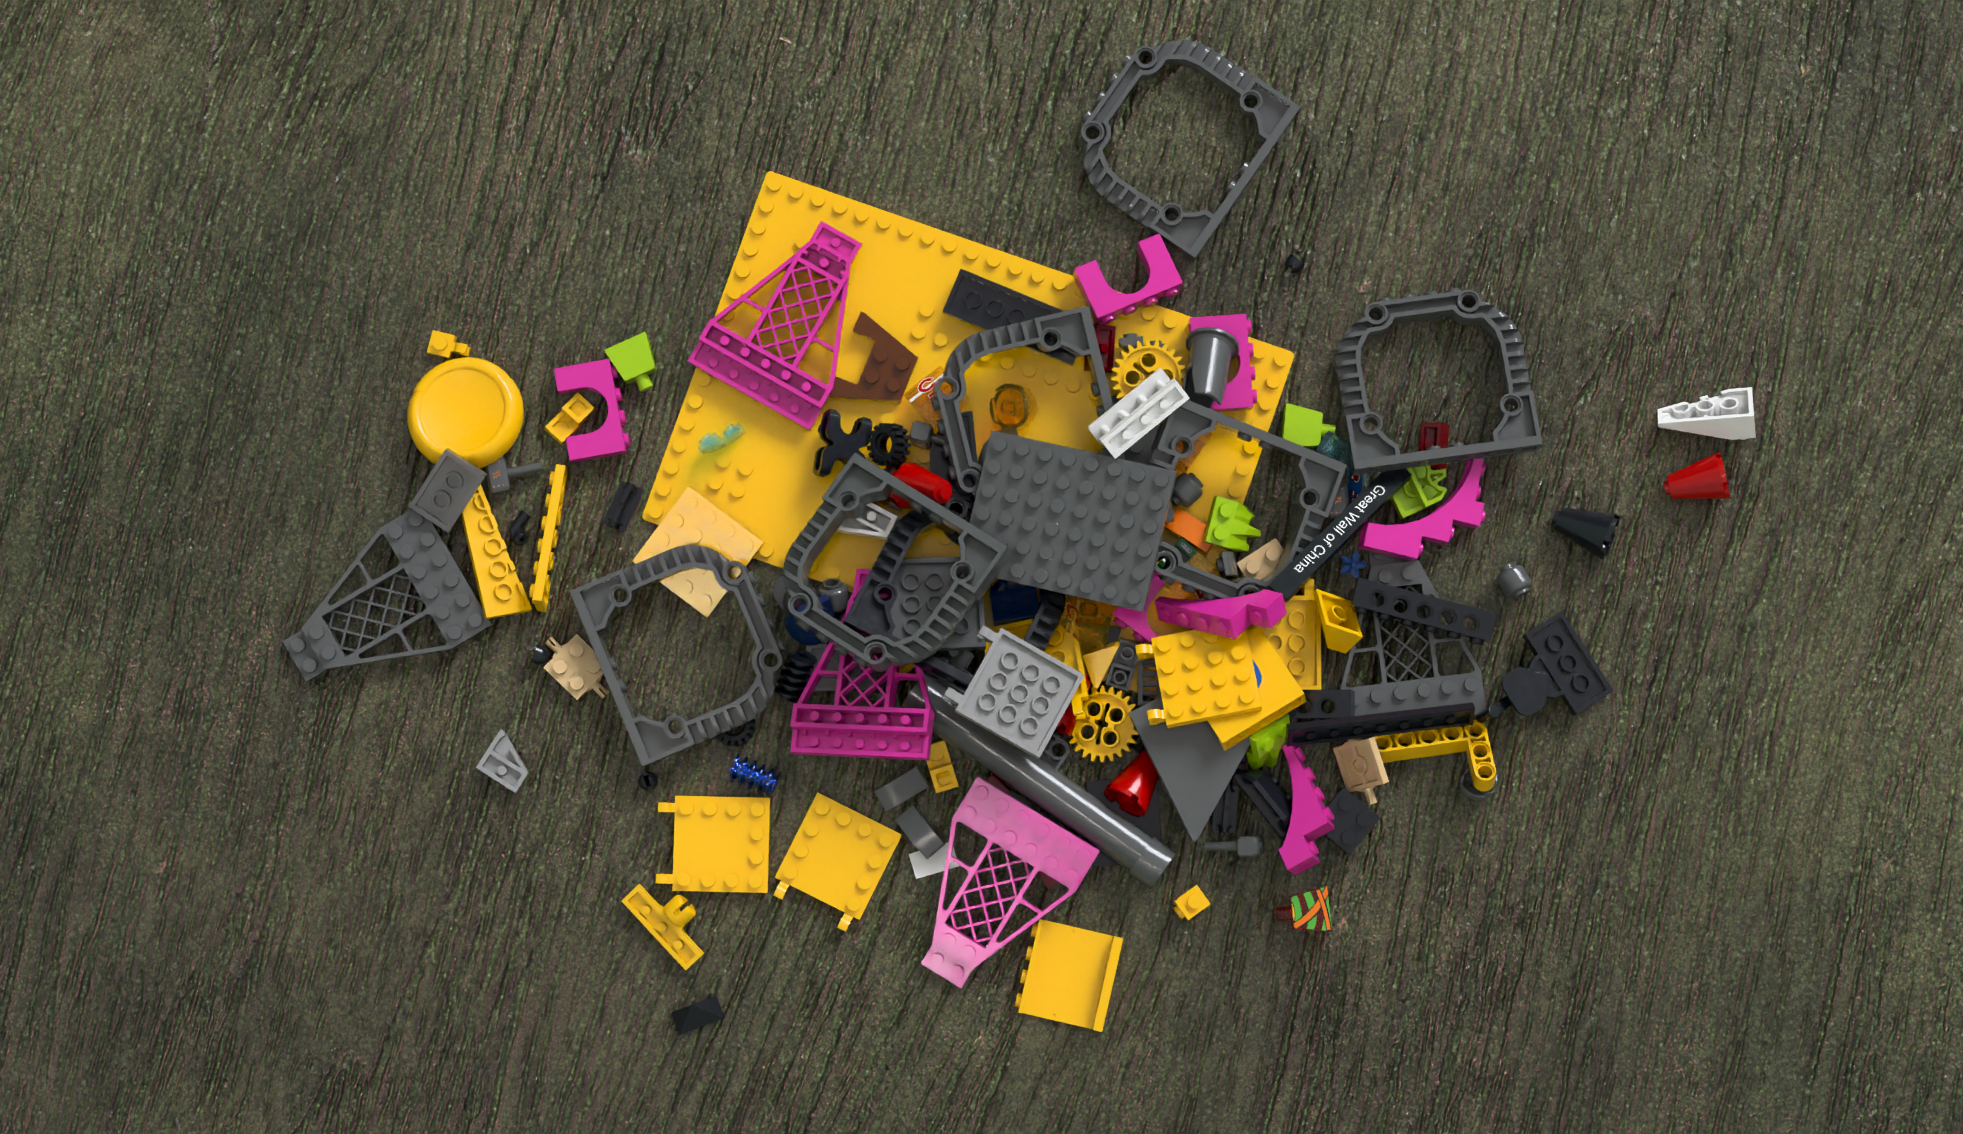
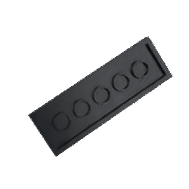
(994, 306)

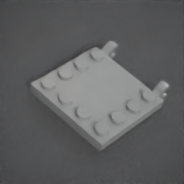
(1017, 692)

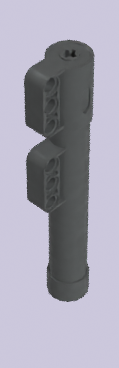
(1045, 785)

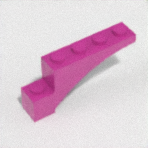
(1223, 616)
(1308, 815)

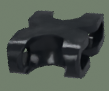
(839, 444)

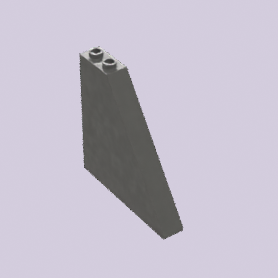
(1189, 765)

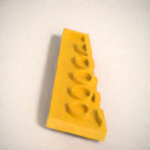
(494, 571)
(540, 590)

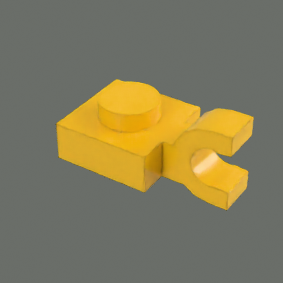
(444, 345)

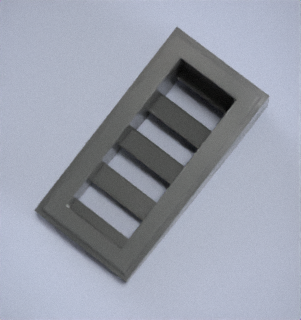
(1147, 663)

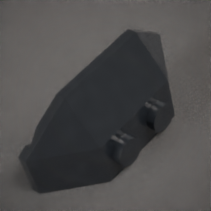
(1267, 798)

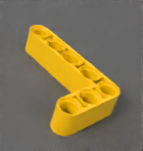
(1442, 745)

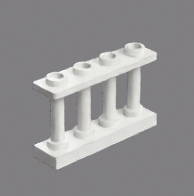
(1138, 412)

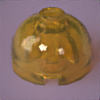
(1013, 407)

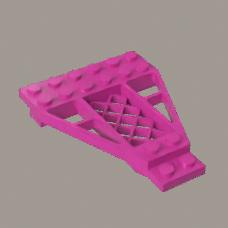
(761, 373)
(862, 729)
(1025, 835)

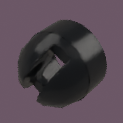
(1295, 262)
(540, 655)
(652, 778)

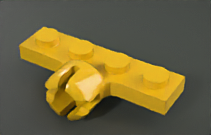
(666, 923)

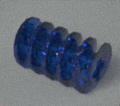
(754, 776)

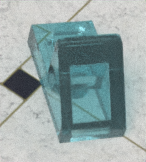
(1335, 448)

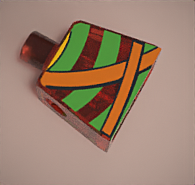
(1307, 911)

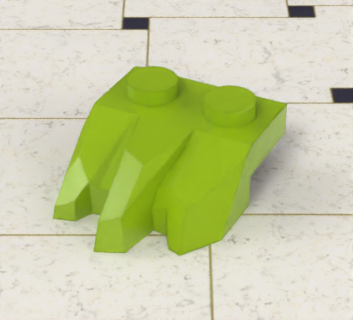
(1419, 491)
(1229, 525)
(1267, 744)

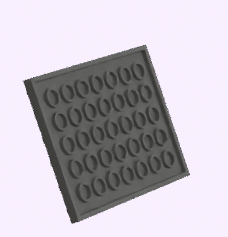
(1073, 518)

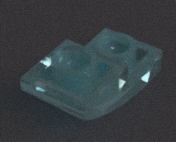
(713, 442)

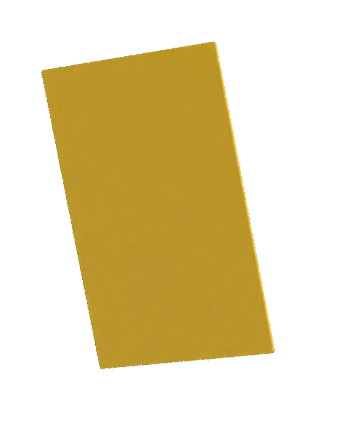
(903, 286)

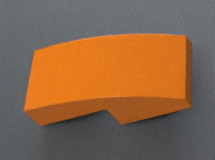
(1189, 529)

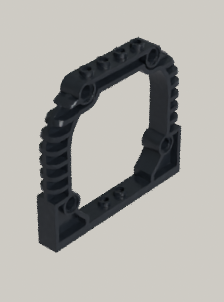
(873, 616)

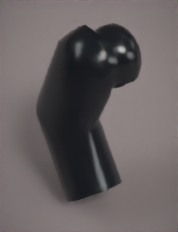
(517, 528)

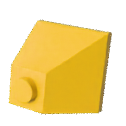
(1338, 621)

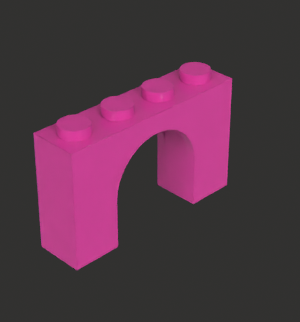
(1107, 303)
(1238, 392)
(610, 438)
(1137, 620)

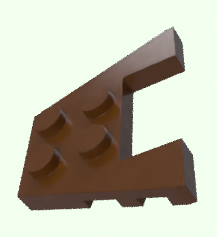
(886, 368)

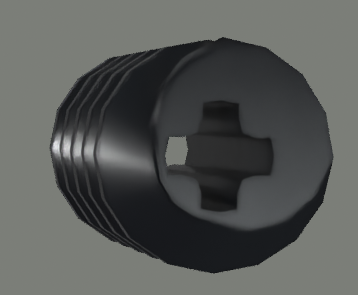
(797, 675)

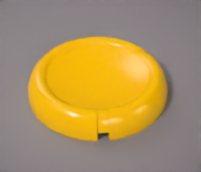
(465, 408)

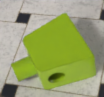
(634, 360)
(1304, 426)

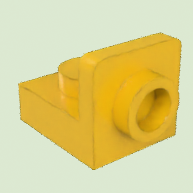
(1190, 903)

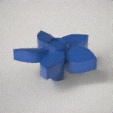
(1352, 565)

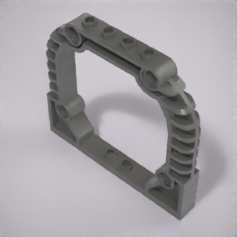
(1190, 229)
(1071, 330)
(1376, 452)
(1314, 472)
(865, 484)
(597, 605)

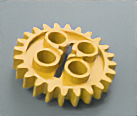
(1162, 358)
(1123, 729)

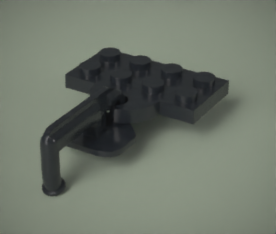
(1557, 669)

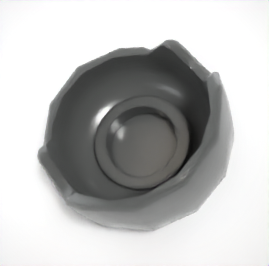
(1468, 789)

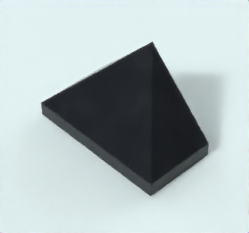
(697, 1015)

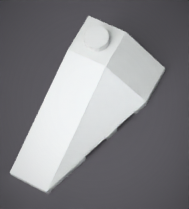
(1721, 416)

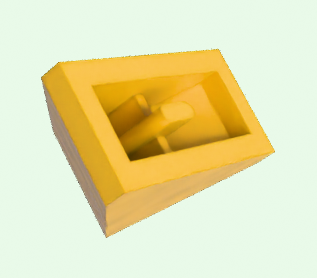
(1098, 660)

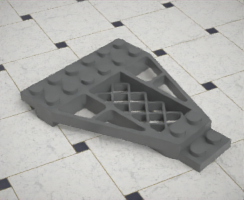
(431, 572)
(1422, 691)

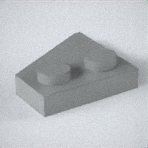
(503, 763)

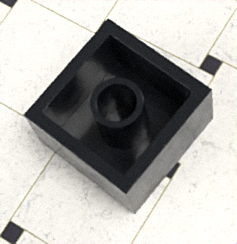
(1351, 821)

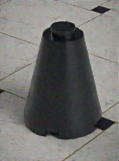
(1587, 529)

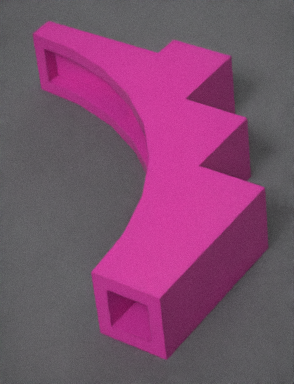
(1460, 509)

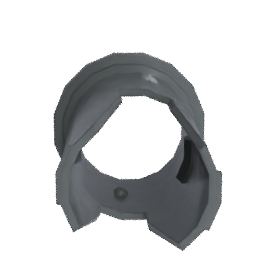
(1208, 364)

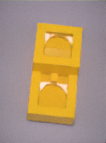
(570, 418)
(941, 767)

